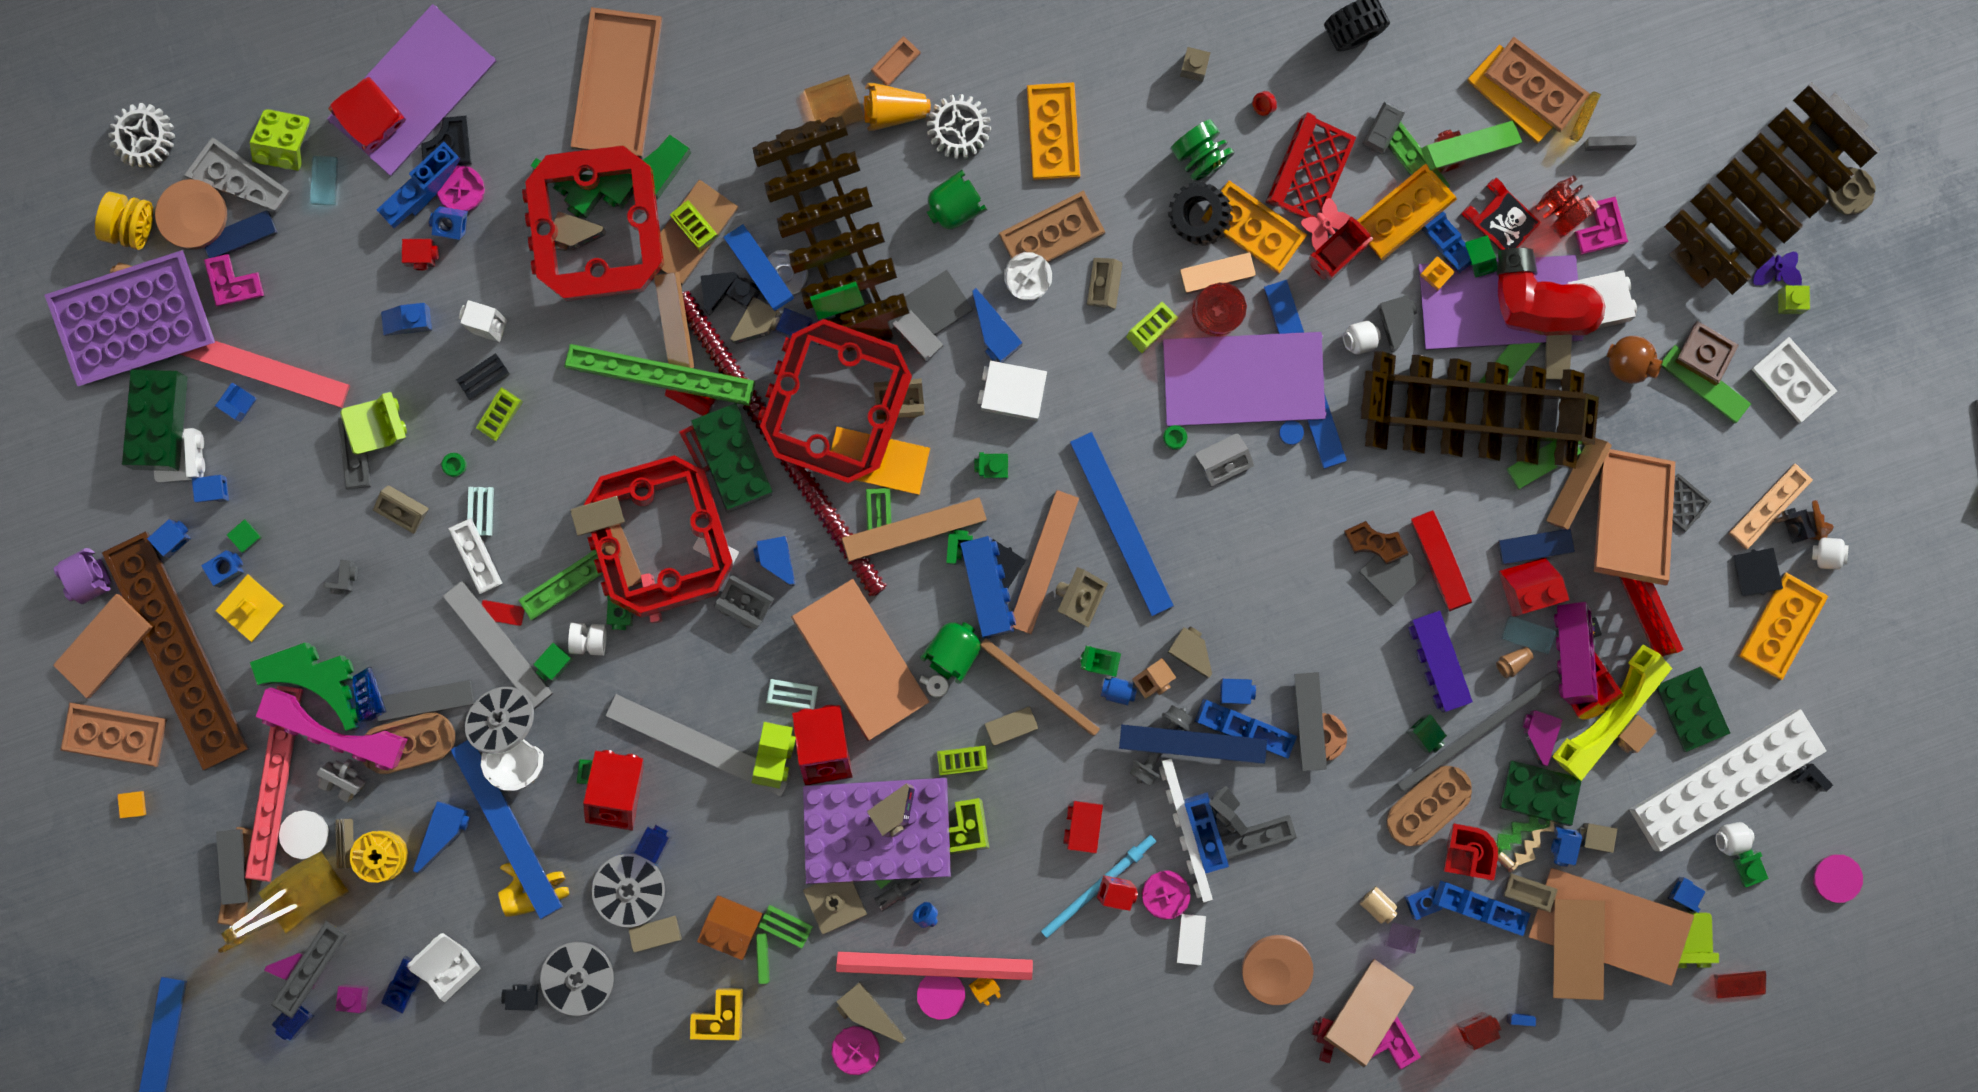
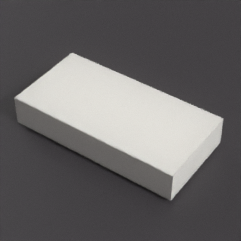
(1191, 939)

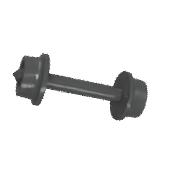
(1144, 773)

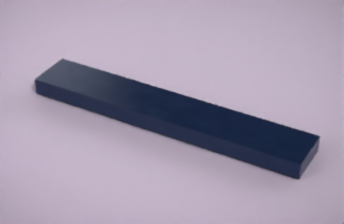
(1193, 744)

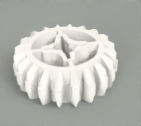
(954, 106)
(145, 118)

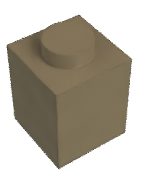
(1195, 64)
(1598, 837)

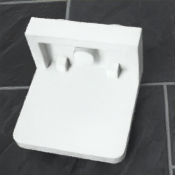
(191, 460)
(444, 966)

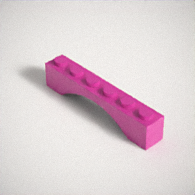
(284, 710)

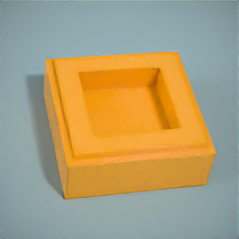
(131, 804)

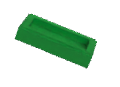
(837, 300)

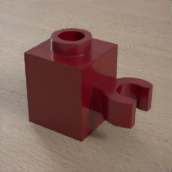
(1319, 1031)

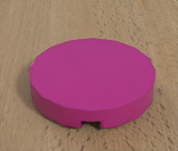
(462, 190)
(1838, 878)
(1166, 895)
(941, 996)
(855, 1050)

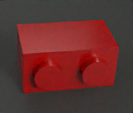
(1083, 827)

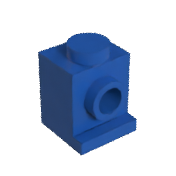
(1566, 846)
(1415, 903)

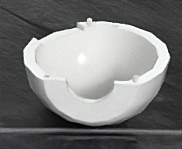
(514, 768)

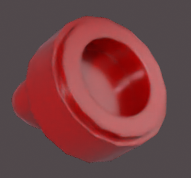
(1264, 103)

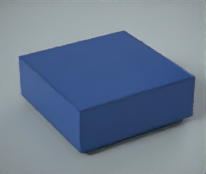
(1521, 1019)

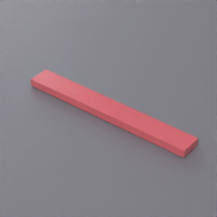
(271, 372)
(271, 799)
(934, 965)

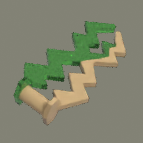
(1504, 841)

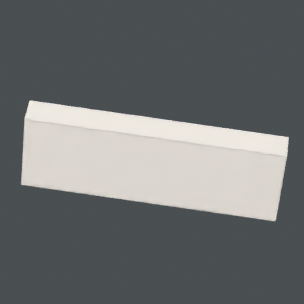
(475, 556)

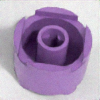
(83, 576)

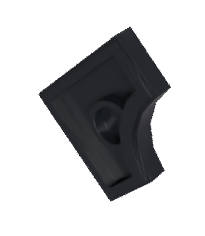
(456, 135)

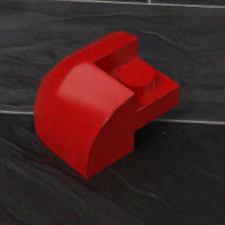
(1607, 693)
(1471, 852)

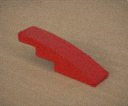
(1441, 560)

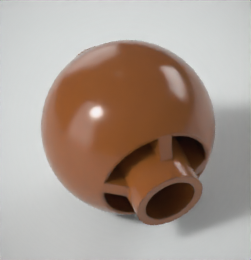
(1634, 359)

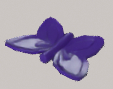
(1779, 267)

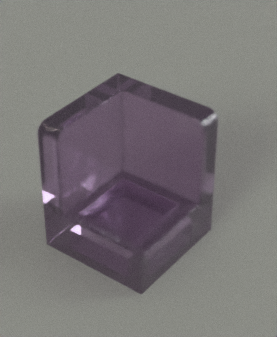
(1403, 938)

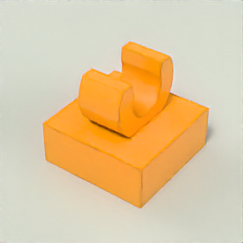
(1437, 273)
(984, 988)

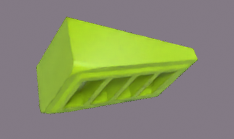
(706, 239)
(1141, 338)
(511, 411)
(982, 759)

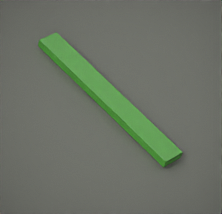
(659, 374)

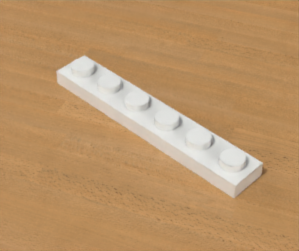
(1188, 840)

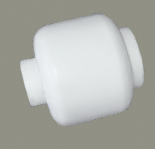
(1361, 337)
(1830, 553)
(1734, 838)

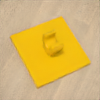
(249, 608)

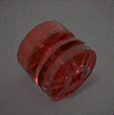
(1567, 206)
(1231, 303)

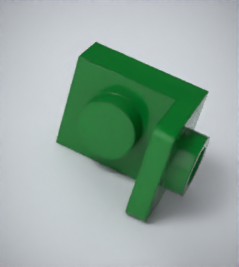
(991, 466)
(954, 551)
(1750, 868)

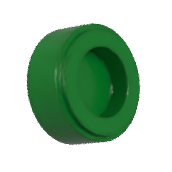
(1175, 437)
(454, 465)

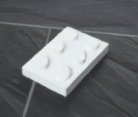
(1794, 380)

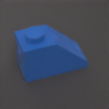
(406, 319)
(775, 558)

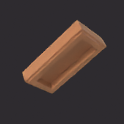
(895, 61)

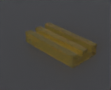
(1585, 115)

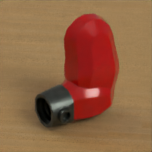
(1544, 305)

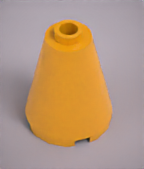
(893, 106)

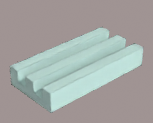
(490, 498)
(771, 691)

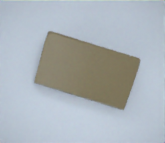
(1104, 283)
(400, 509)
(597, 516)
(1011, 726)
(654, 934)

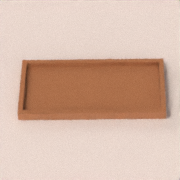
(616, 80)
(1635, 517)
(860, 659)
(1638, 932)

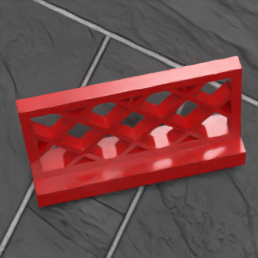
(1295, 155)
(1652, 616)

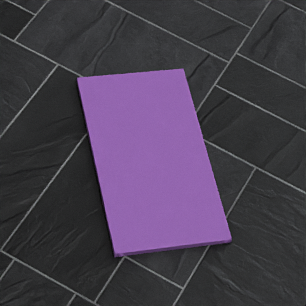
(425, 81)
(1468, 307)
(1244, 379)

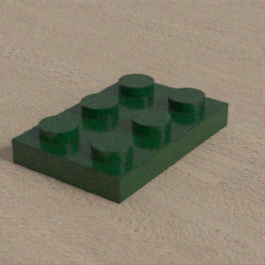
(1692, 709)
(1540, 793)

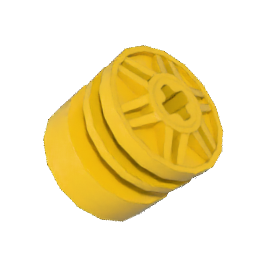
(123, 220)
(393, 853)

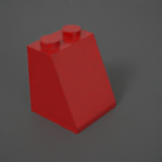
(1533, 586)
(822, 744)
(613, 790)

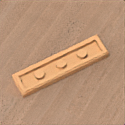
(1770, 506)

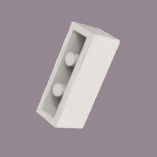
(483, 321)

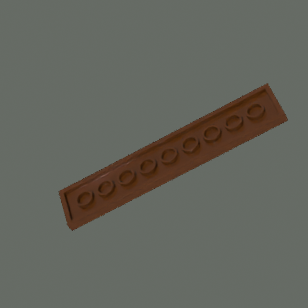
(176, 652)

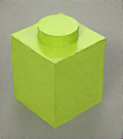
(1793, 299)

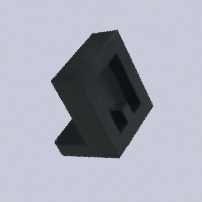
(1797, 524)
(1815, 780)

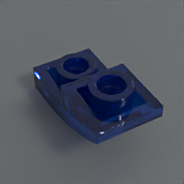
(401, 987)

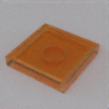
(834, 100)

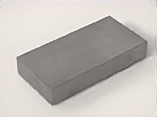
(1607, 143)

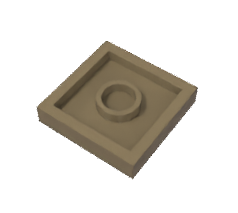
(1081, 596)
(834, 904)

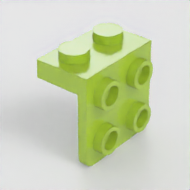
(279, 139)
(373, 424)
(1699, 943)

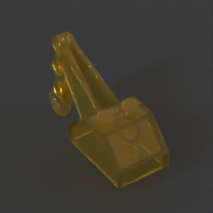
(292, 899)

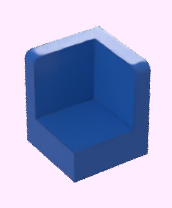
(236, 402)
(210, 488)
(1687, 894)

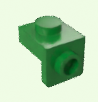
(1100, 661)

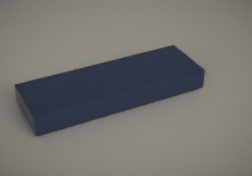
(242, 234)
(1536, 546)

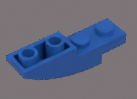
(421, 187)

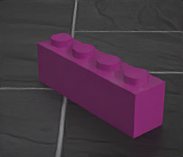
(1576, 653)

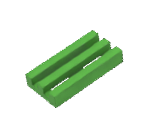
(878, 492)
(767, 917)
(762, 958)

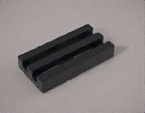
(477, 369)

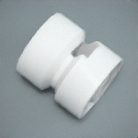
(587, 639)

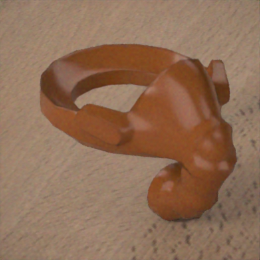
(1823, 527)

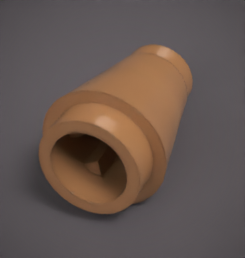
(1514, 662)

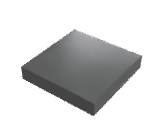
(1395, 578)

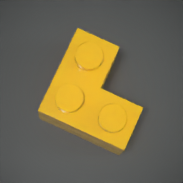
(725, 1022)

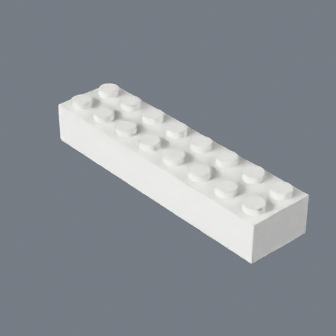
(1727, 780)

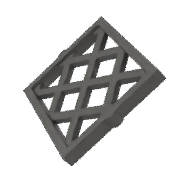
(1693, 490)

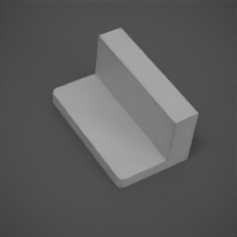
(918, 336)
(1225, 459)

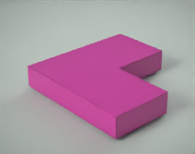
(1607, 233)
(227, 287)
(1398, 1045)

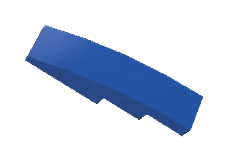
(1448, 242)
(758, 267)
(1237, 724)
(1481, 908)

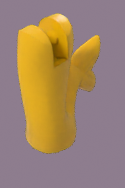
(516, 902)

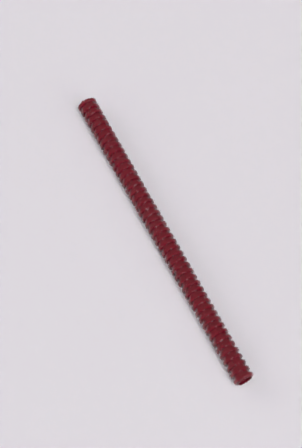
(801, 475)

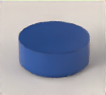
(1291, 432)

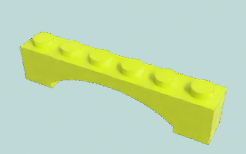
(1644, 676)

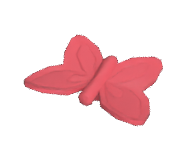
(1324, 222)

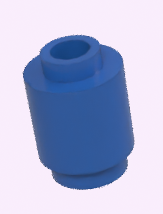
(1118, 690)

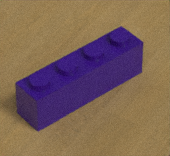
(1440, 661)

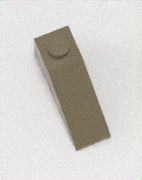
(864, 1010)

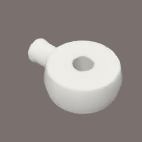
(930, 685)

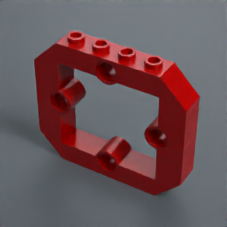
(570, 167)
(828, 461)
(688, 588)

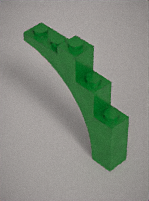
(619, 188)

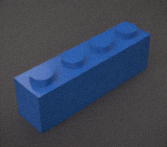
(987, 587)

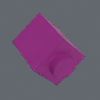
(351, 998)

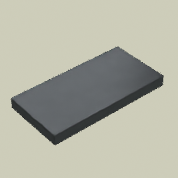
(936, 305)

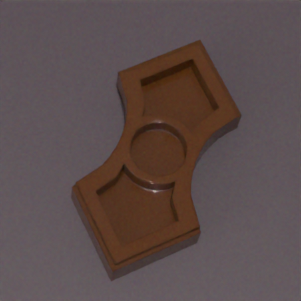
(1365, 539)

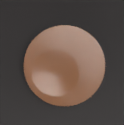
(191, 214)
(1277, 970)

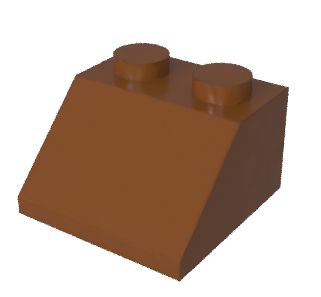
(730, 927)

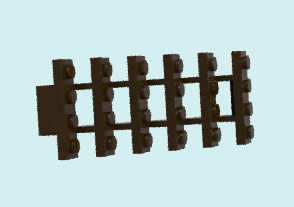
(1704, 256)
(874, 317)
(1576, 409)

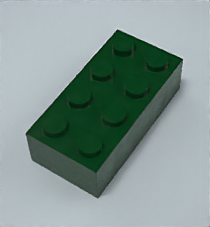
(154, 420)
(731, 458)

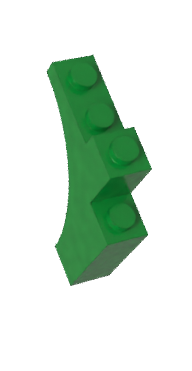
(326, 678)

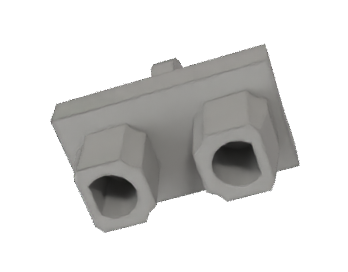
(342, 776)

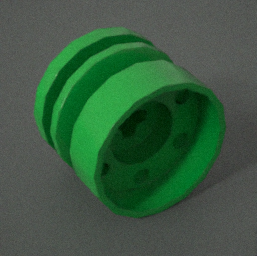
(1200, 148)

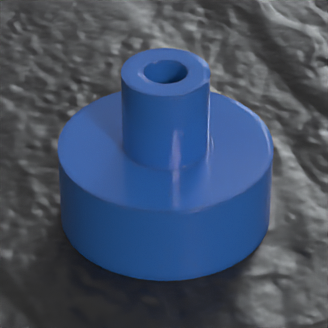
(925, 915)

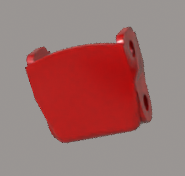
(367, 114)
(1340, 249)

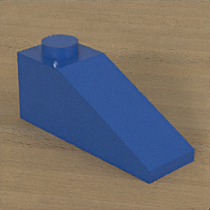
(997, 335)
(443, 829)
(1206, 832)

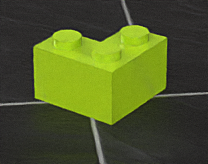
(773, 749)
(971, 828)

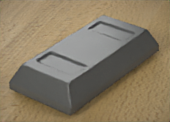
(1383, 127)

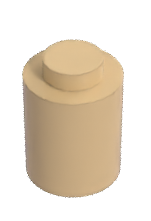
(1379, 905)

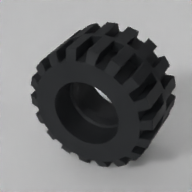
(1356, 24)
(1214, 227)

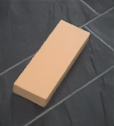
(1223, 271)

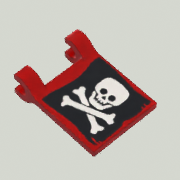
(1504, 219)

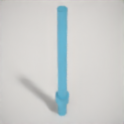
(1134, 854)

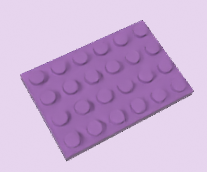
(130, 318)
(848, 846)

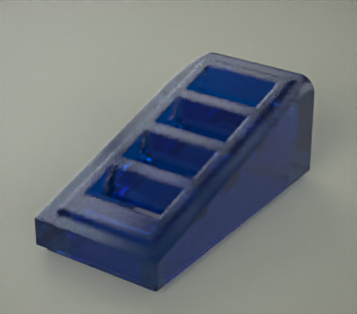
(369, 702)

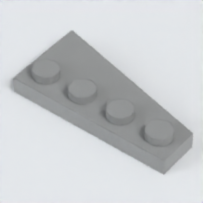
(236, 176)

